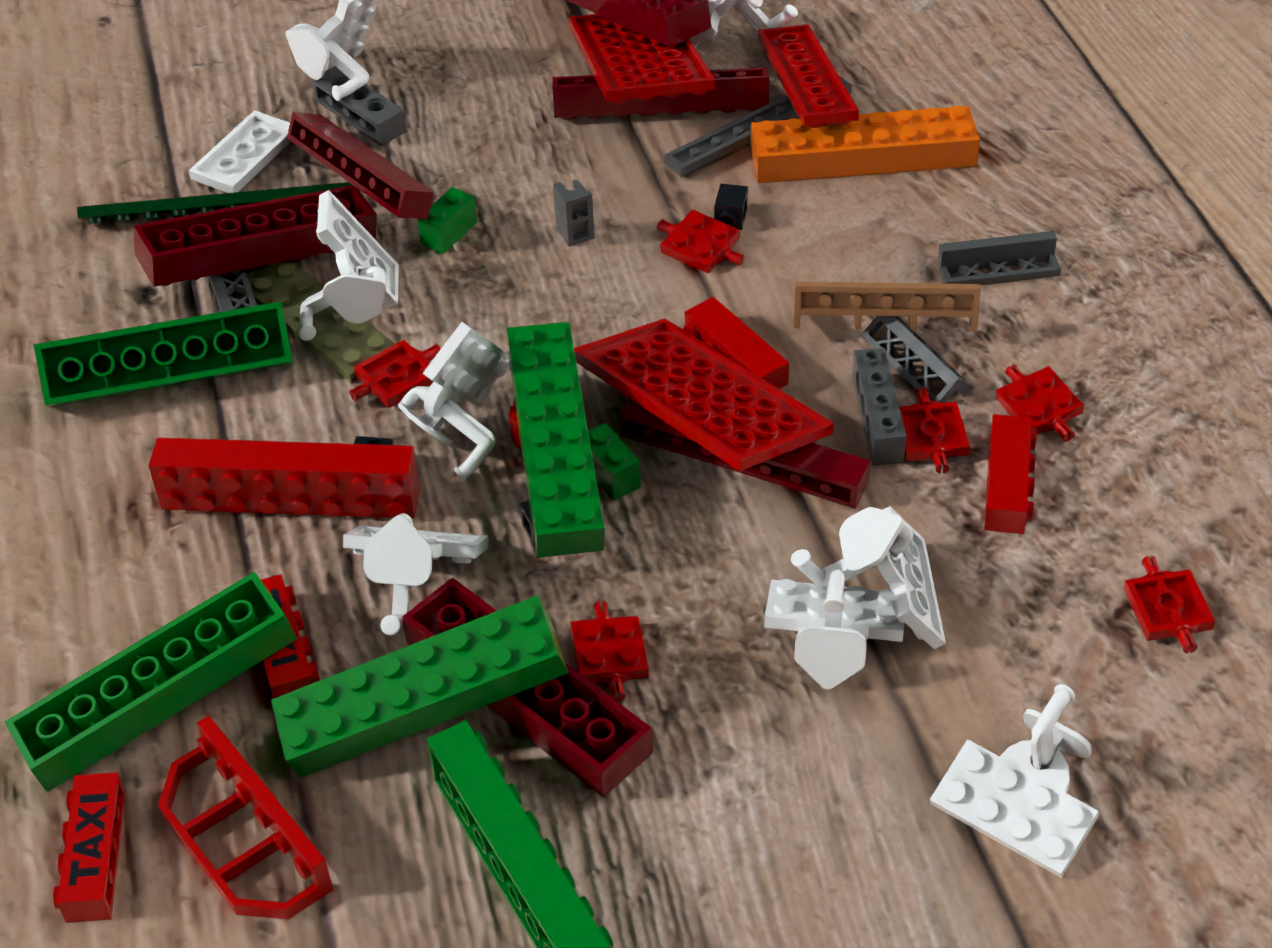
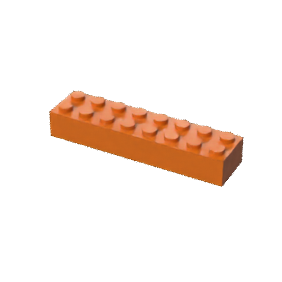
(865, 147)

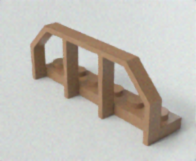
(887, 300)

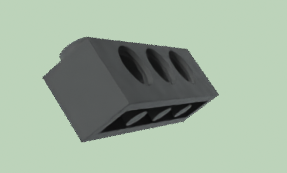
(362, 109)
(878, 407)

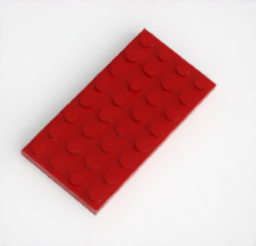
(635, 65)
(703, 393)

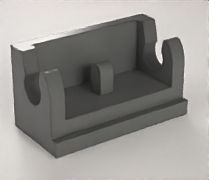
(574, 213)

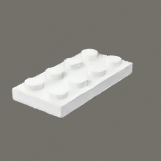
(242, 153)

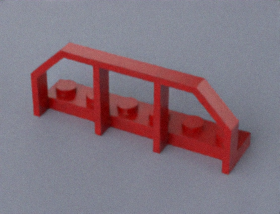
(268, 812)

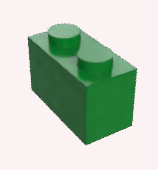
(448, 220)
(613, 462)

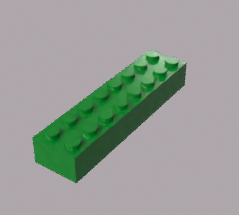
(163, 354)
(554, 440)
(150, 681)
(418, 687)
(510, 843)

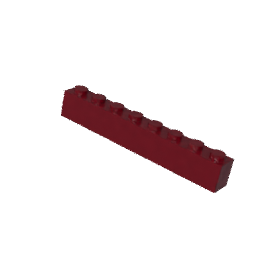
(733, 90)
(360, 166)
(807, 469)

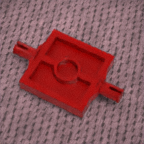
(700, 241)
(393, 373)
(1042, 399)
(933, 431)
(1169, 604)
(609, 649)

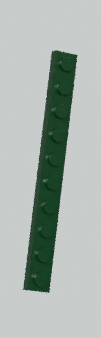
(180, 206)

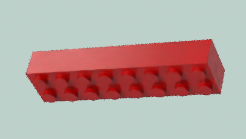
(285, 477)

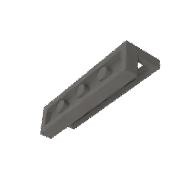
(996, 255)
(221, 290)
(924, 353)

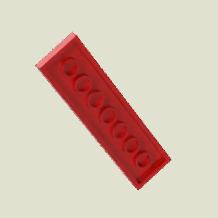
(808, 76)

